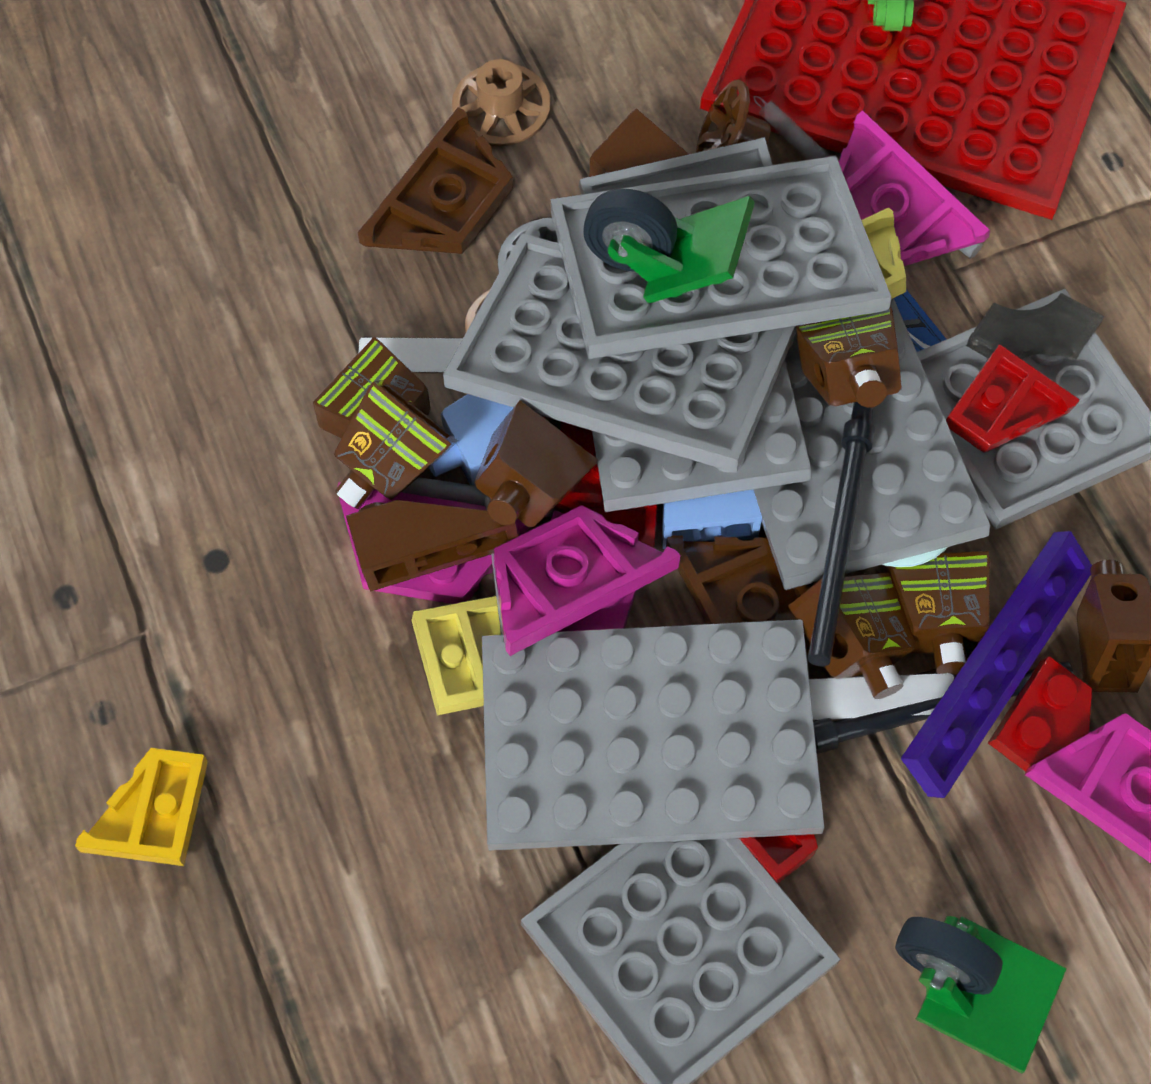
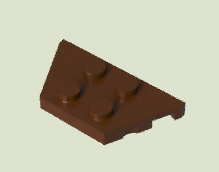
(442, 194)
(735, 580)

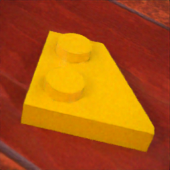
(151, 812)

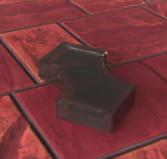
(1056, 328)

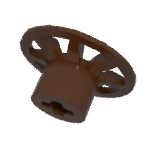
(736, 124)

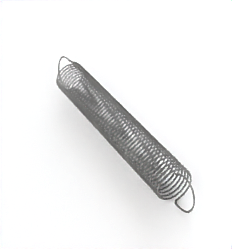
(794, 130)

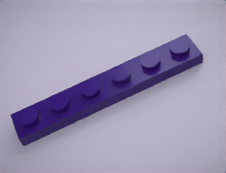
(997, 665)

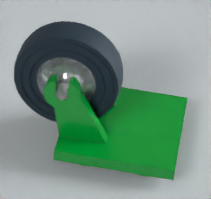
(668, 252)
(980, 986)

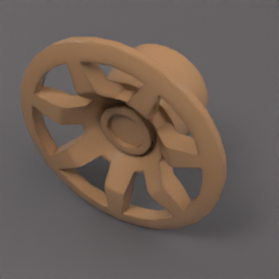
(500, 96)

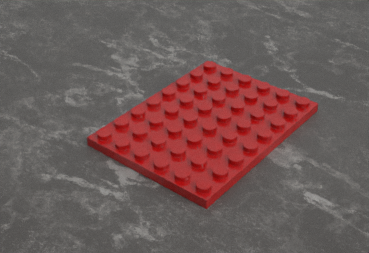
(971, 90)

